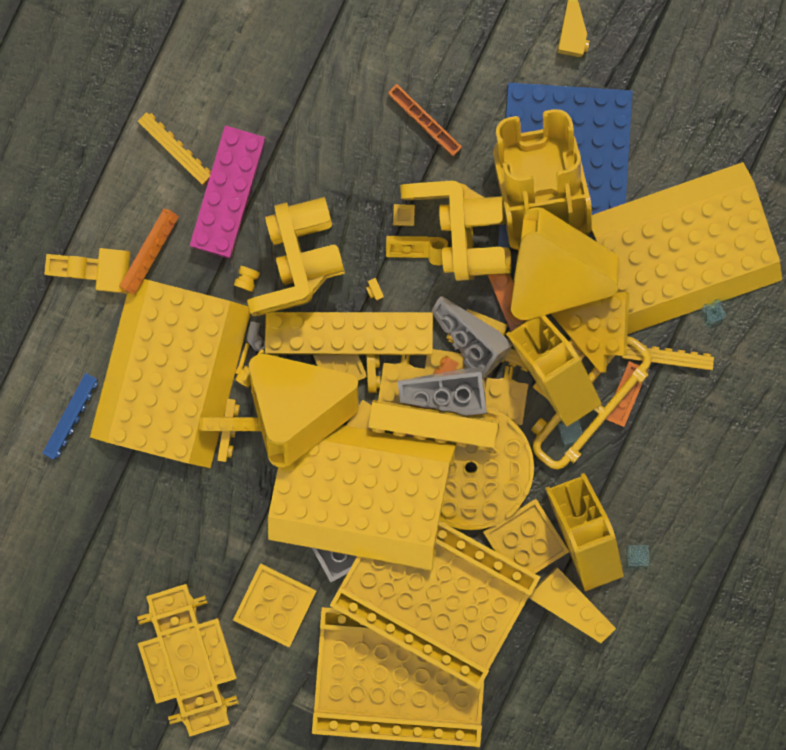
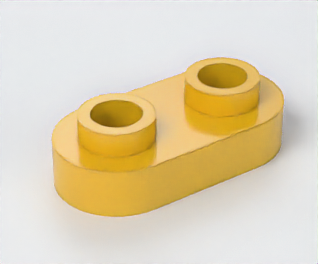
(373, 380)

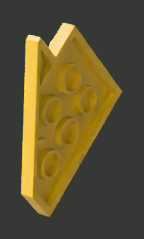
(598, 327)

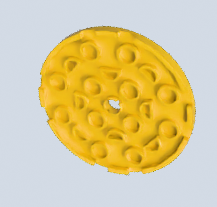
(496, 486)

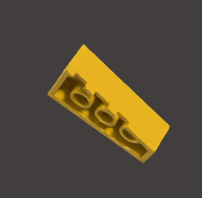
(567, 601)

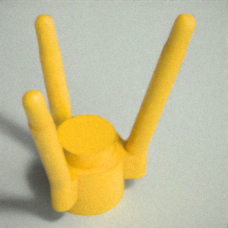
(244, 374)

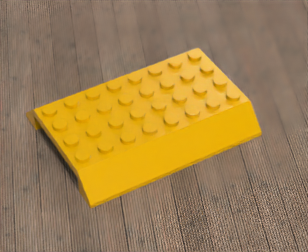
(689, 246)
(168, 369)
(364, 496)
(443, 614)
(388, 692)

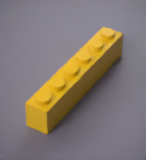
(433, 424)

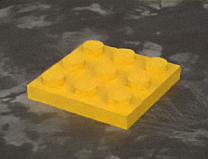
(527, 538)
(274, 605)

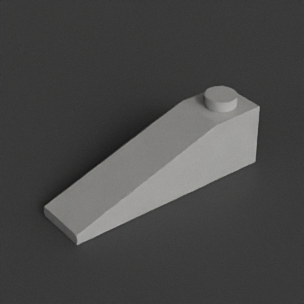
(475, 339)
(451, 391)

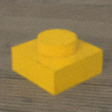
(403, 215)
(374, 290)

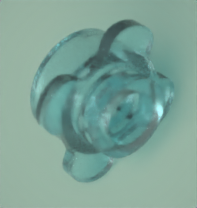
(712, 317)

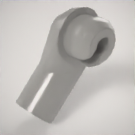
(254, 338)

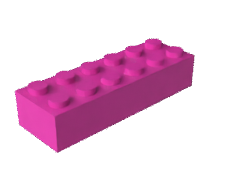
(228, 192)

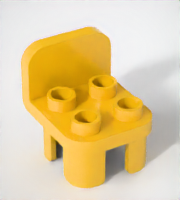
(541, 172)
(459, 217)
(304, 269)

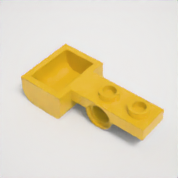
(106, 270)

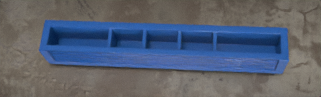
(70, 416)

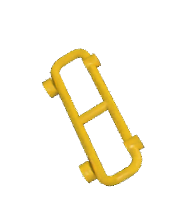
(543, 429)

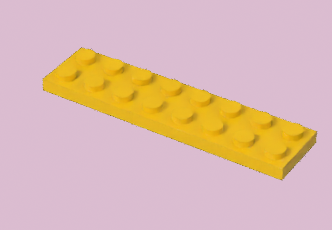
(349, 333)

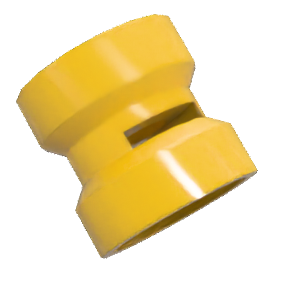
(246, 279)

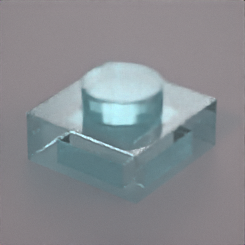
(571, 433)
(638, 555)

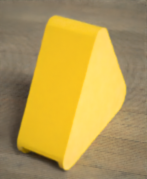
(559, 267)
(555, 368)
(299, 404)
(586, 532)

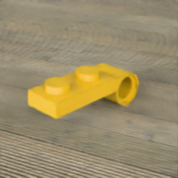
(416, 247)

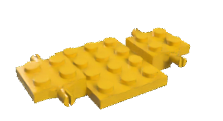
(501, 394)
(187, 660)

